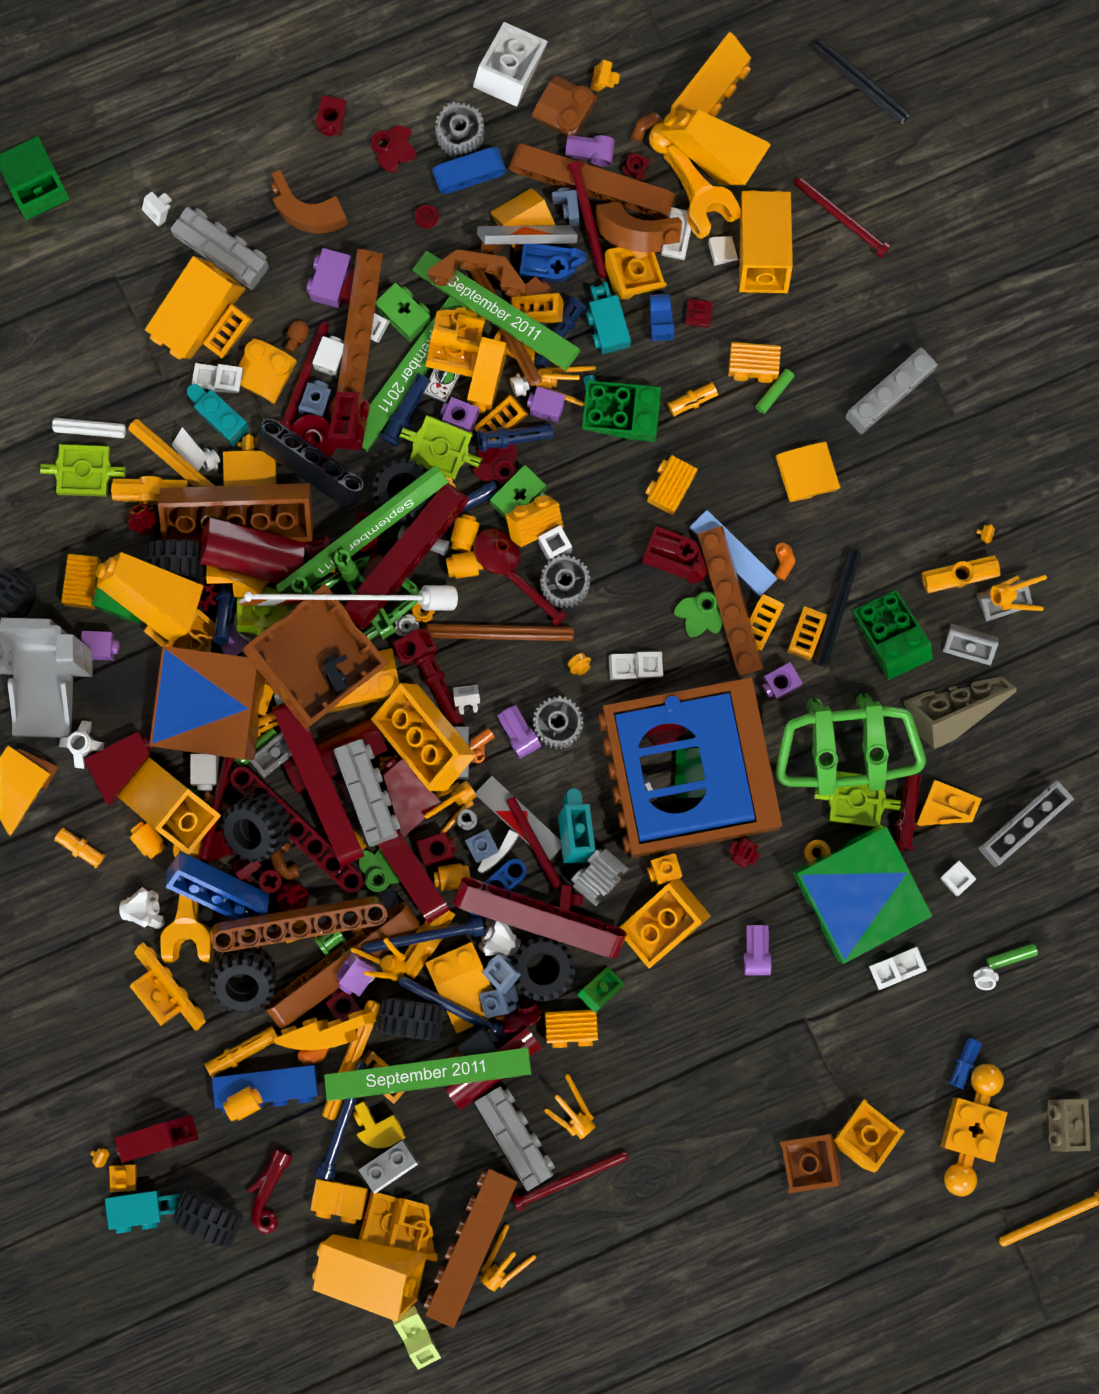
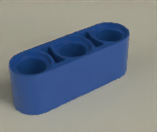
(469, 170)
(503, 877)

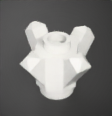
(81, 744)
(142, 909)
(498, 939)

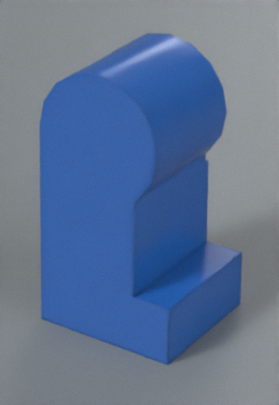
(661, 318)

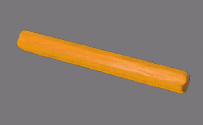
(167, 454)
(352, 1057)

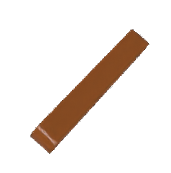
(598, 182)
(286, 919)
(321, 979)

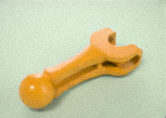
(701, 194)
(187, 926)

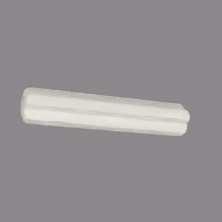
(89, 428)

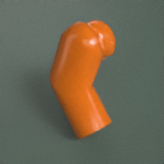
(786, 559)
(478, 743)
(311, 1057)

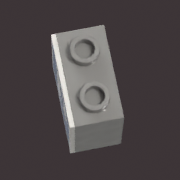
(389, 1166)

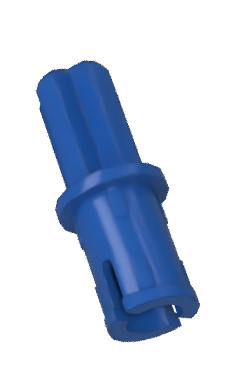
(965, 1063)

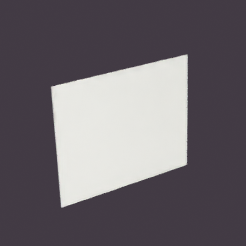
(189, 449)

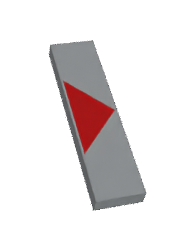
(527, 234)
(495, 798)

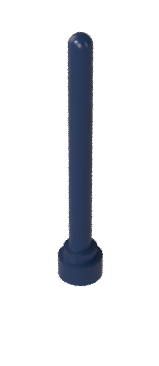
(472, 927)
(453, 1008)
(326, 1170)

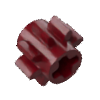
(142, 519)
(210, 600)
(744, 853)
(292, 897)

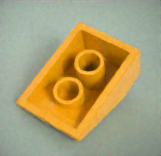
(664, 922)
(460, 980)

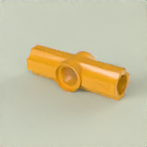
(142, 490)
(976, 571)
(418, 953)

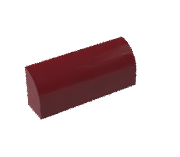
(250, 551)
(365, 730)
(466, 1093)

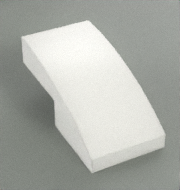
(218, 378)
(635, 666)
(506, 846)
(898, 968)

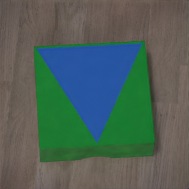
(862, 894)

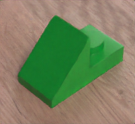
(601, 989)

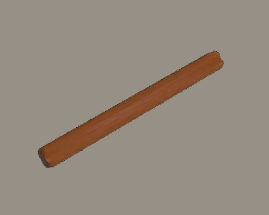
(516, 346)
(501, 632)

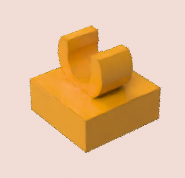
(603, 76)
(123, 1178)

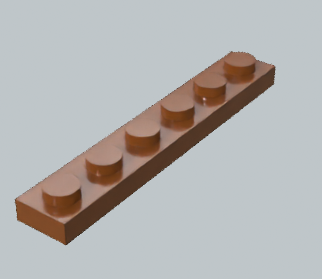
(360, 321)
(730, 601)

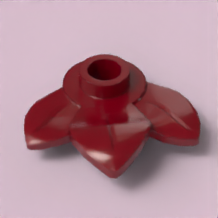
(396, 150)
(494, 461)
(526, 1014)

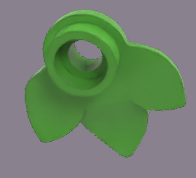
(698, 617)
(377, 865)

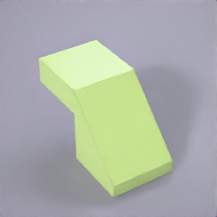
(417, 1338)

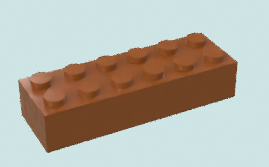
(267, 508)
(471, 1248)

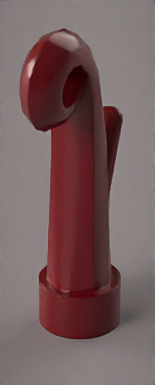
(266, 1183)

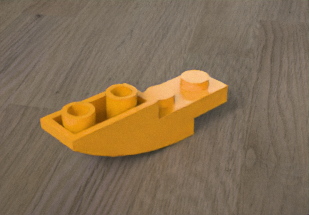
(324, 1034)

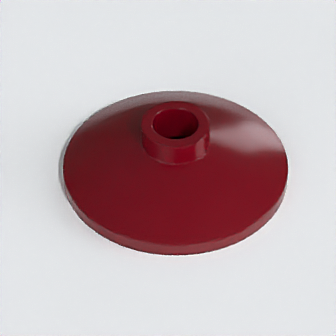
(311, 423)
(491, 556)

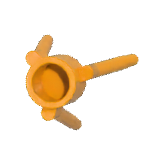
(550, 379)
(1005, 594)
(460, 794)
(392, 965)
(581, 1124)
(494, 1276)

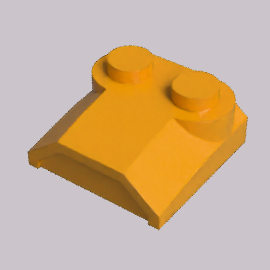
(632, 272)
(265, 369)
(868, 1137)

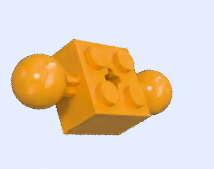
(961, 1178)

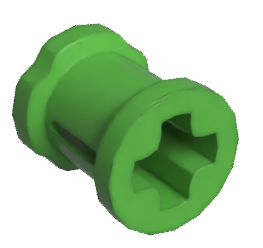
(329, 941)

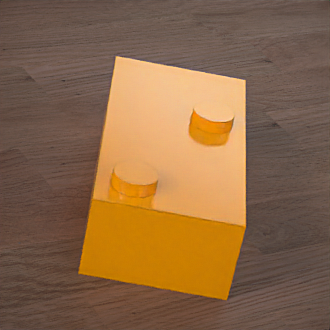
(423, 737)

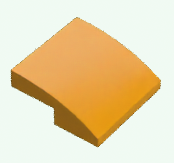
(248, 468)
(807, 471)

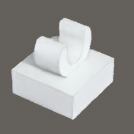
(156, 207)
(466, 696)

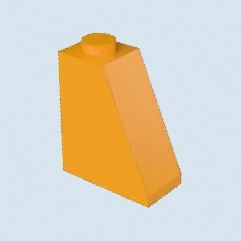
(487, 374)

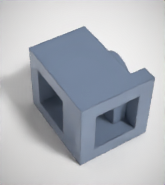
(318, 407)

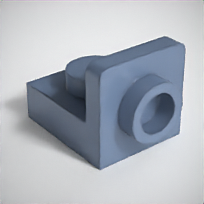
(570, 205)
(482, 846)
(501, 973)
(498, 1003)

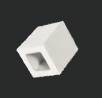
(329, 356)
(555, 543)
(204, 771)

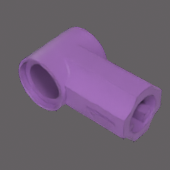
(596, 150)
(521, 736)
(757, 956)

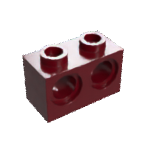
(349, 420)

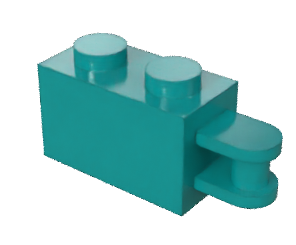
(608, 321)
(218, 414)
(576, 829)
(138, 1209)

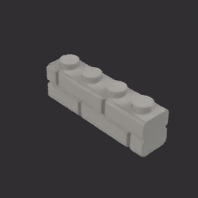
(219, 247)
(891, 390)
(366, 792)
(1025, 823)
(514, 1138)

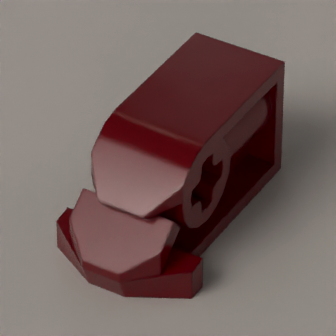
(666, 553)

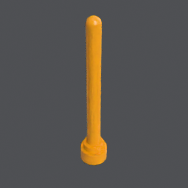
(1050, 1220)

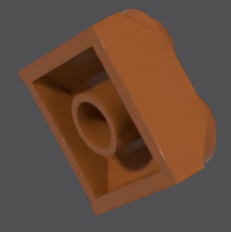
(564, 106)
(811, 1163)

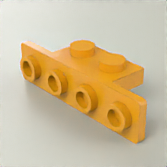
(161, 993)

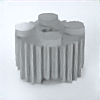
(459, 142)
(571, 569)
(564, 735)
(599, 876)

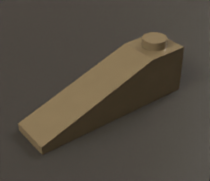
(951, 713)

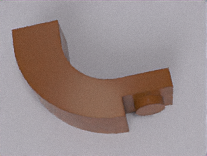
(310, 218)
(633, 233)

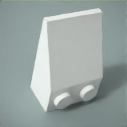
(509, 64)

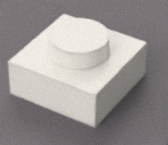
(379, 327)
(957, 878)

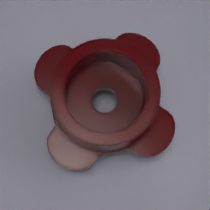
(636, 159)

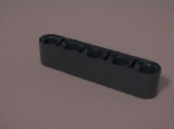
(309, 463)

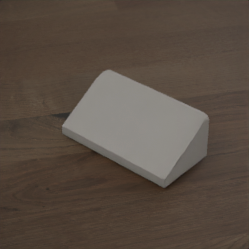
(992, 611)
(970, 644)
(271, 755)

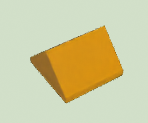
(523, 210)

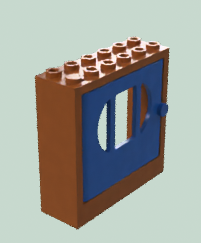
(727, 799)

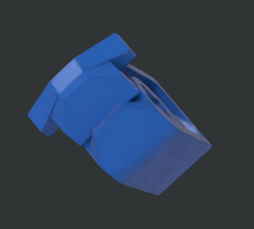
(539, 259)

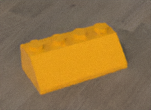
(716, 78)
(376, 688)

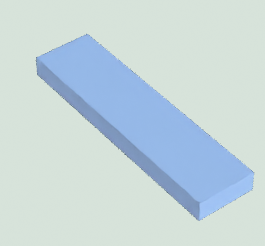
(747, 566)

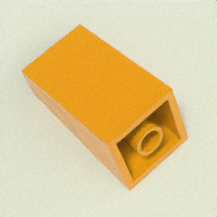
(715, 146)
(765, 242)
(193, 307)
(151, 594)
(168, 806)
(369, 1275)

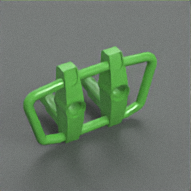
(350, 574)
(824, 741)

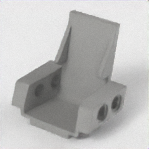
(43, 670)

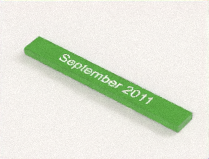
(503, 315)
(396, 387)
(368, 528)
(427, 1074)

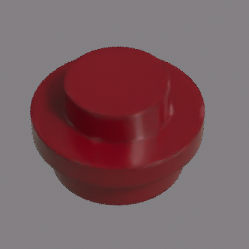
(426, 216)

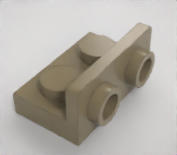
(1069, 1125)

